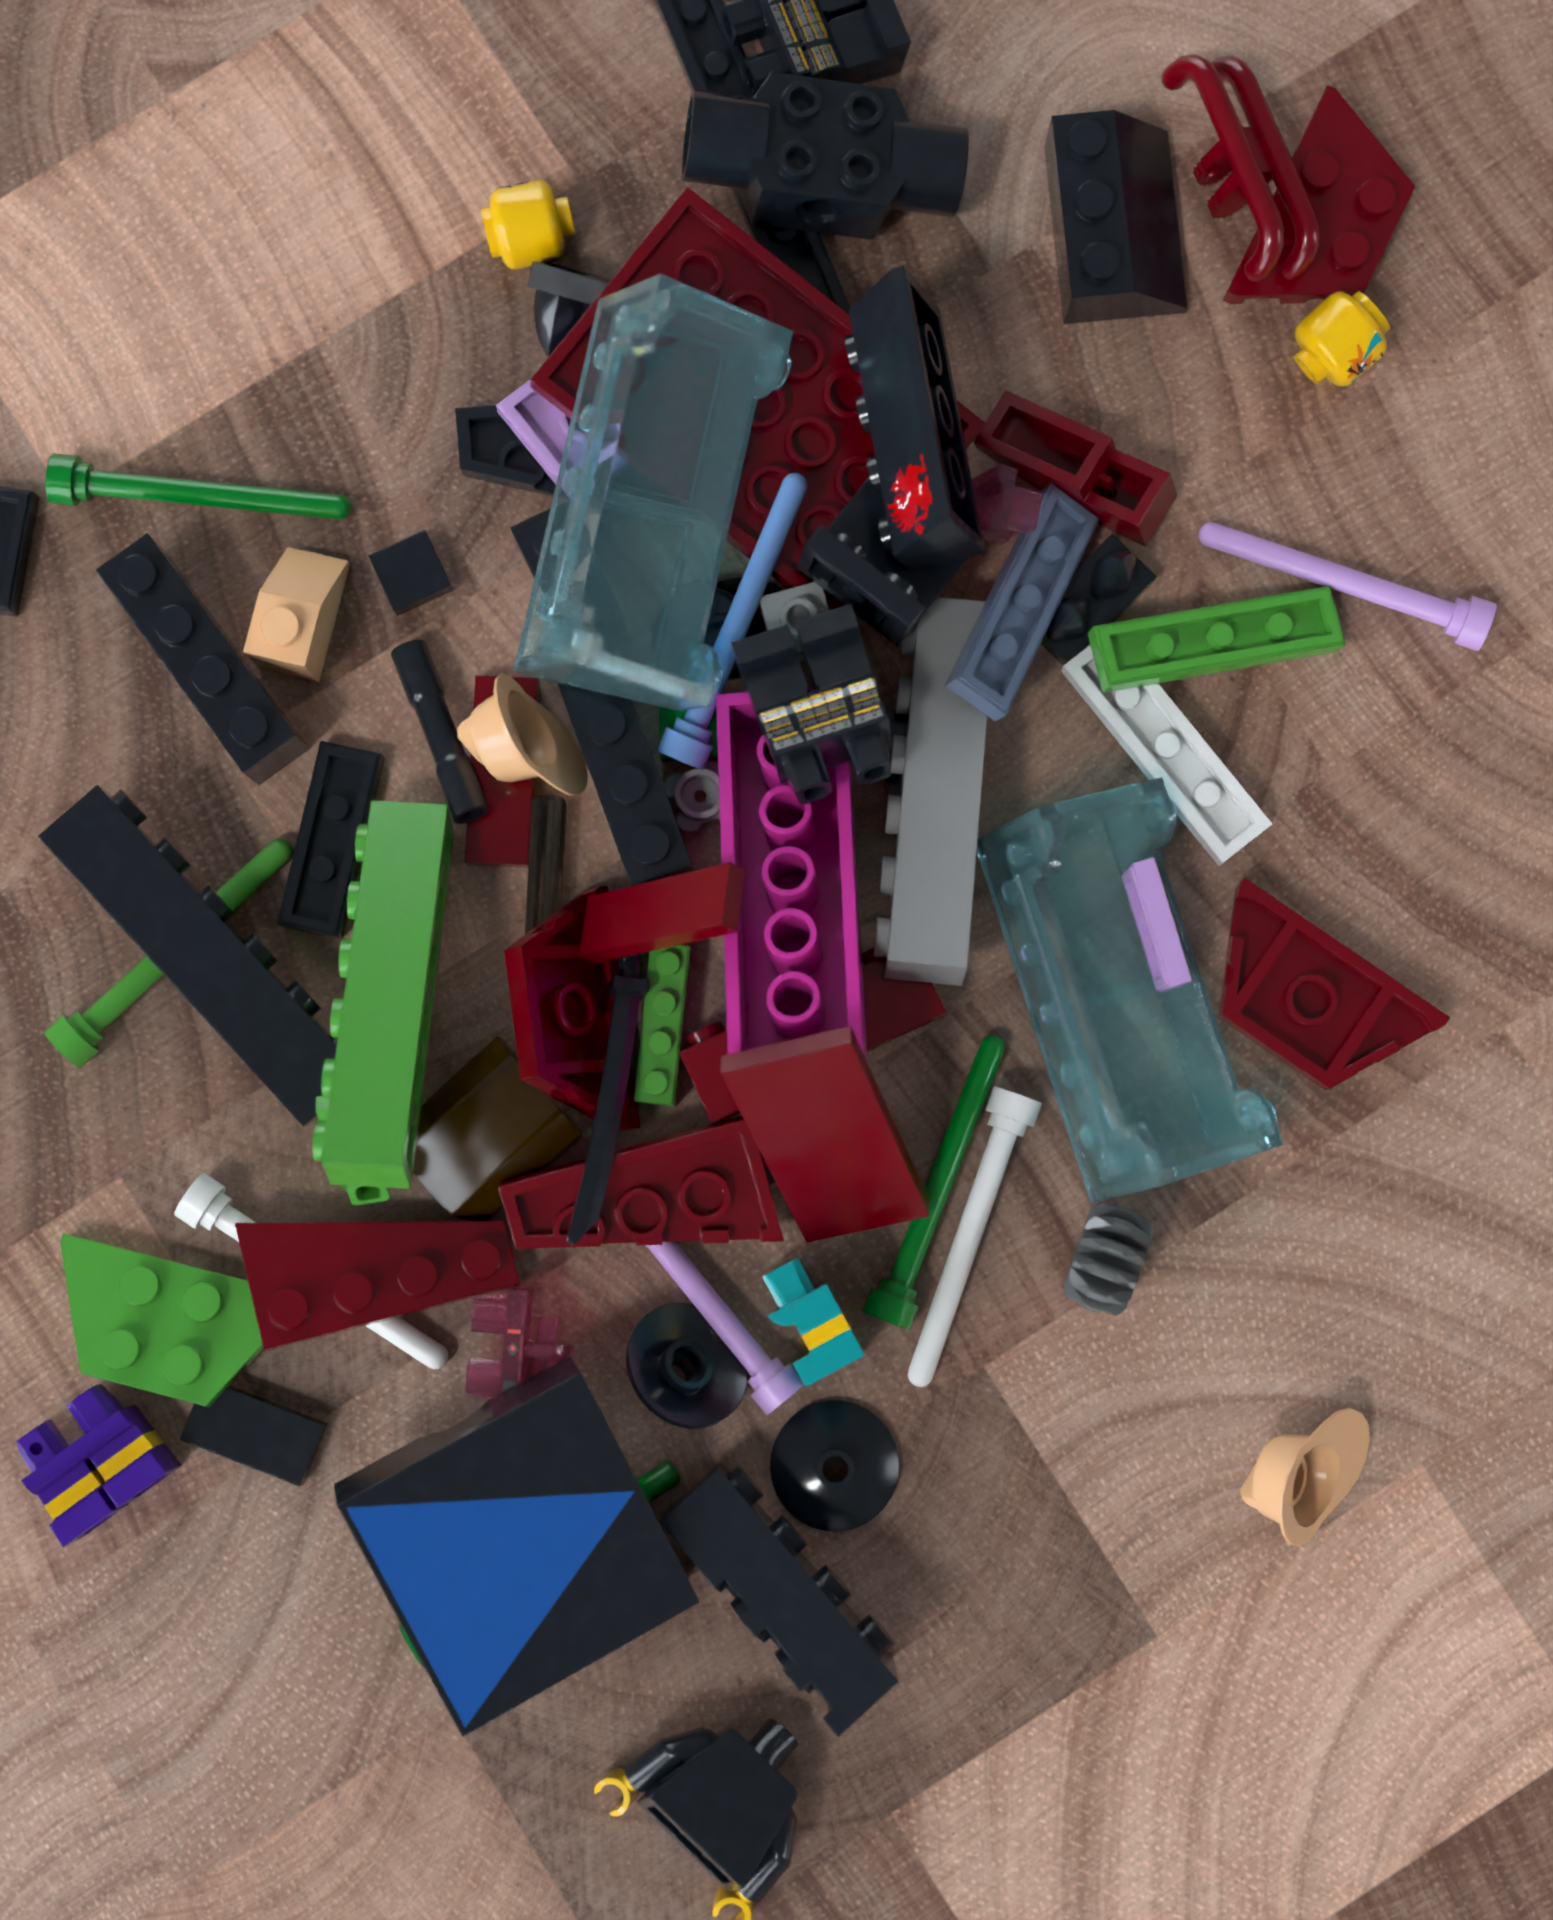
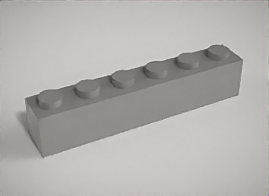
(936, 808)

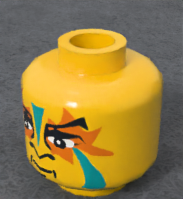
(1341, 339)

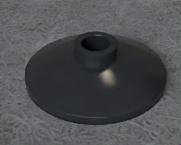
(684, 1338)
(829, 1431)

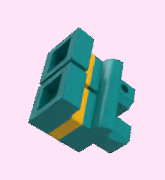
(817, 1320)

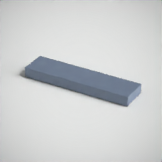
(1022, 605)

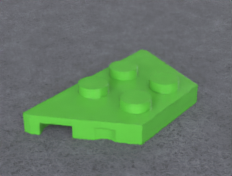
(158, 1321)

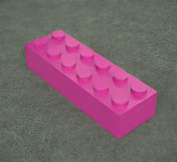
(799, 928)

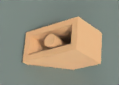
(296, 614)

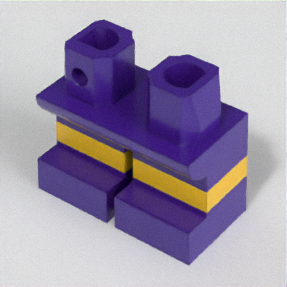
(100, 1470)

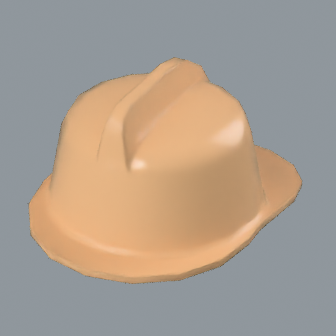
(522, 740)
(1307, 1476)

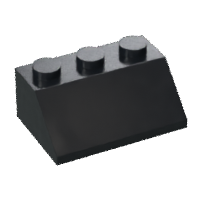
(1113, 218)

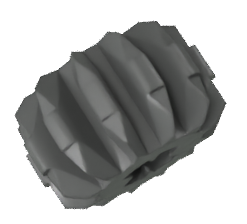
(1108, 1258)

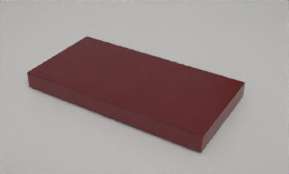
(826, 1134)

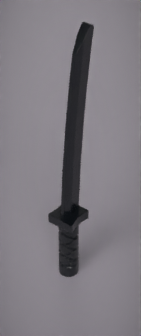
(627, 991)

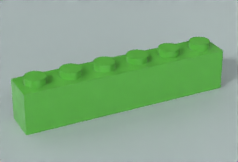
(387, 996)

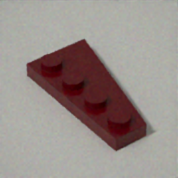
(349, 1275)

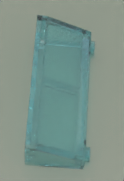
(649, 494)
(1129, 1066)

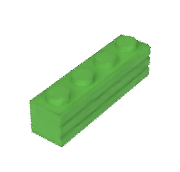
(663, 1026)

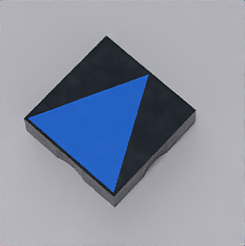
(515, 1545)

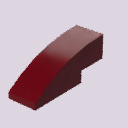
(1081, 462)

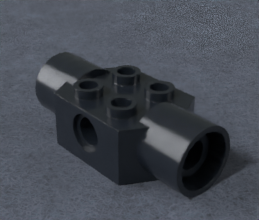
(823, 155)

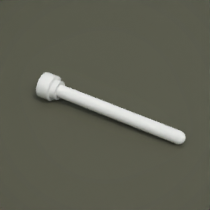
(1009, 1119)
(209, 1207)

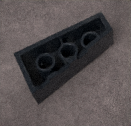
(783, 1594)

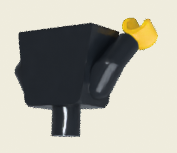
(720, 1804)

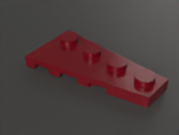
(668, 1189)

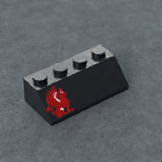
(913, 425)

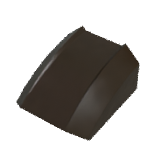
(486, 1131)

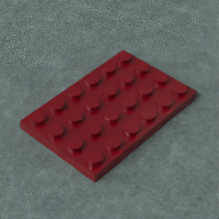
(802, 426)

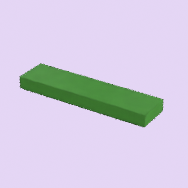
(1216, 639)

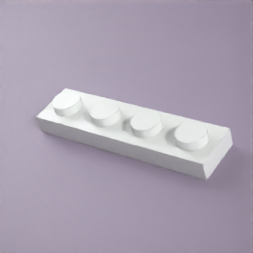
(1170, 747)

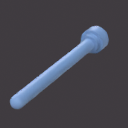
(690, 735)

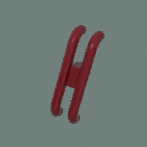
(1255, 157)

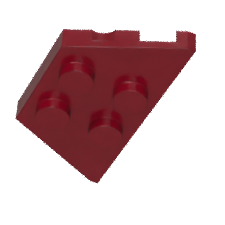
(1357, 203)
(1312, 995)
(563, 1011)

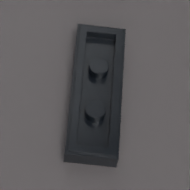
(324, 851)

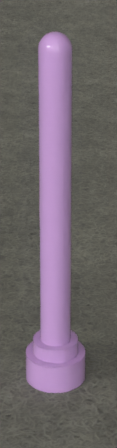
(1463, 619)
(769, 1378)

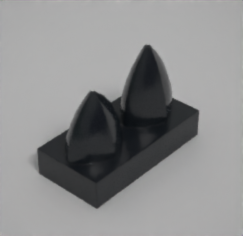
(561, 299)
(1096, 596)

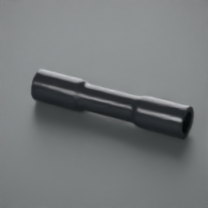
(453, 765)

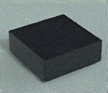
(410, 572)

